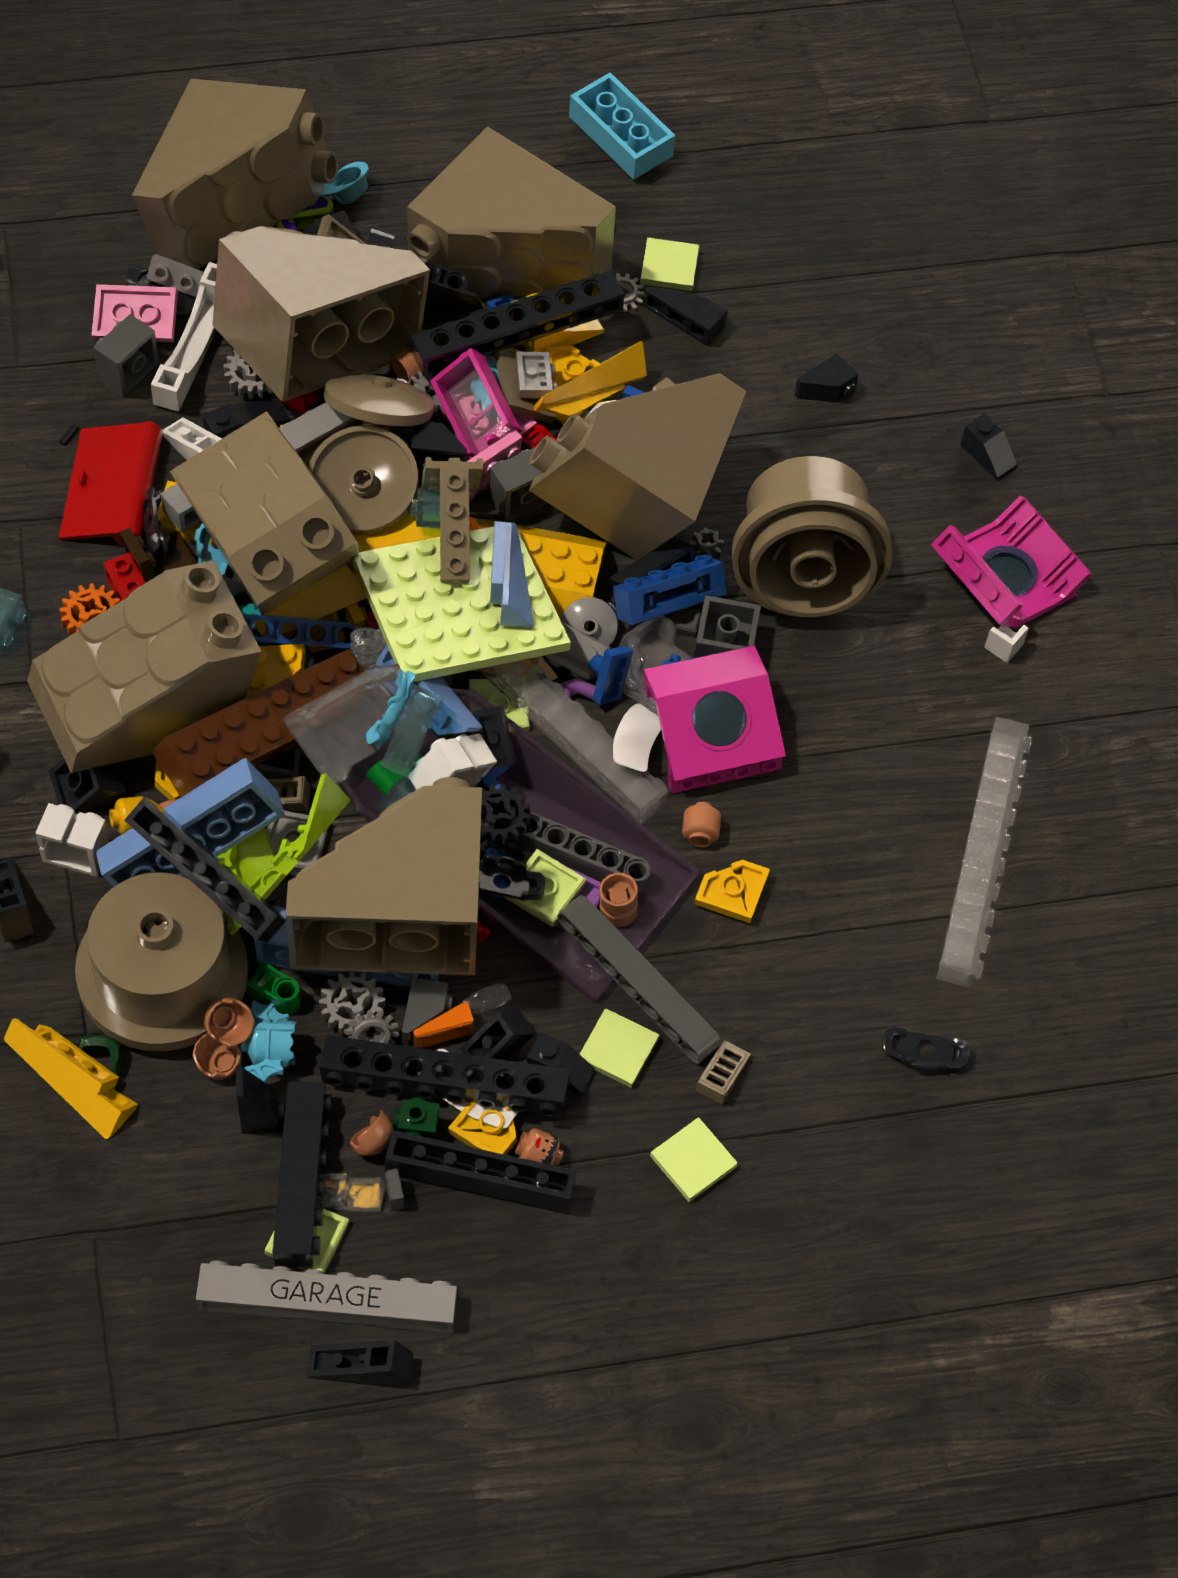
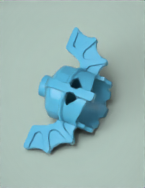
(269, 1042)

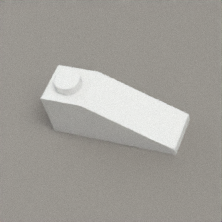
(189, 438)

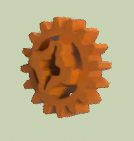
(85, 606)

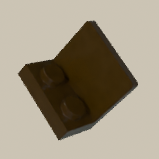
(177, 555)

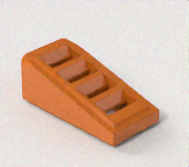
(448, 1026)

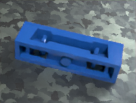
(703, 574)

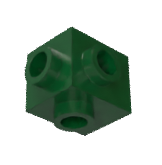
(417, 1117)

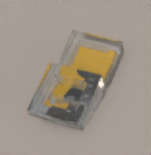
(352, 1193)

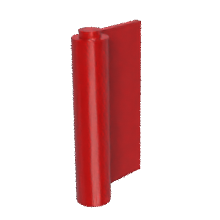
(111, 481)

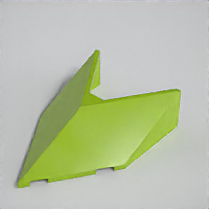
(255, 858)

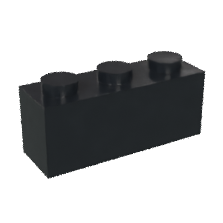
(659, 559)

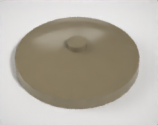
(379, 400)
(366, 477)

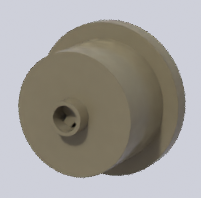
(810, 539)
(157, 962)

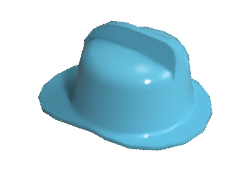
(349, 183)

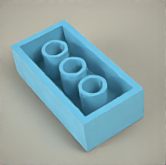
(621, 125)

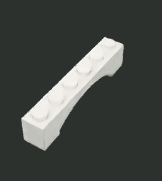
(177, 374)

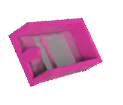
(474, 402)

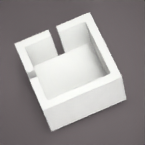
(456, 759)
(71, 838)

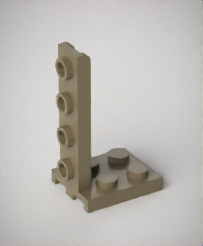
(454, 483)

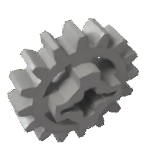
(243, 377)
(353, 990)

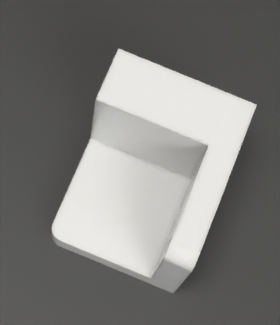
(1005, 642)

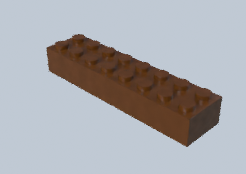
(249, 727)

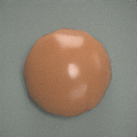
(229, 1021)
(216, 1059)
(373, 1138)

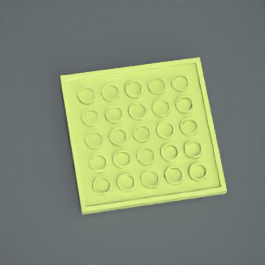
(452, 625)

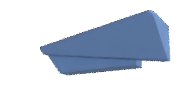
(509, 577)
(453, 714)

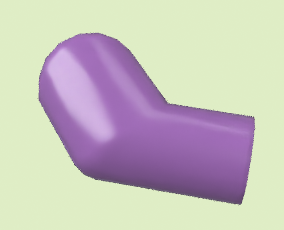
(578, 686)

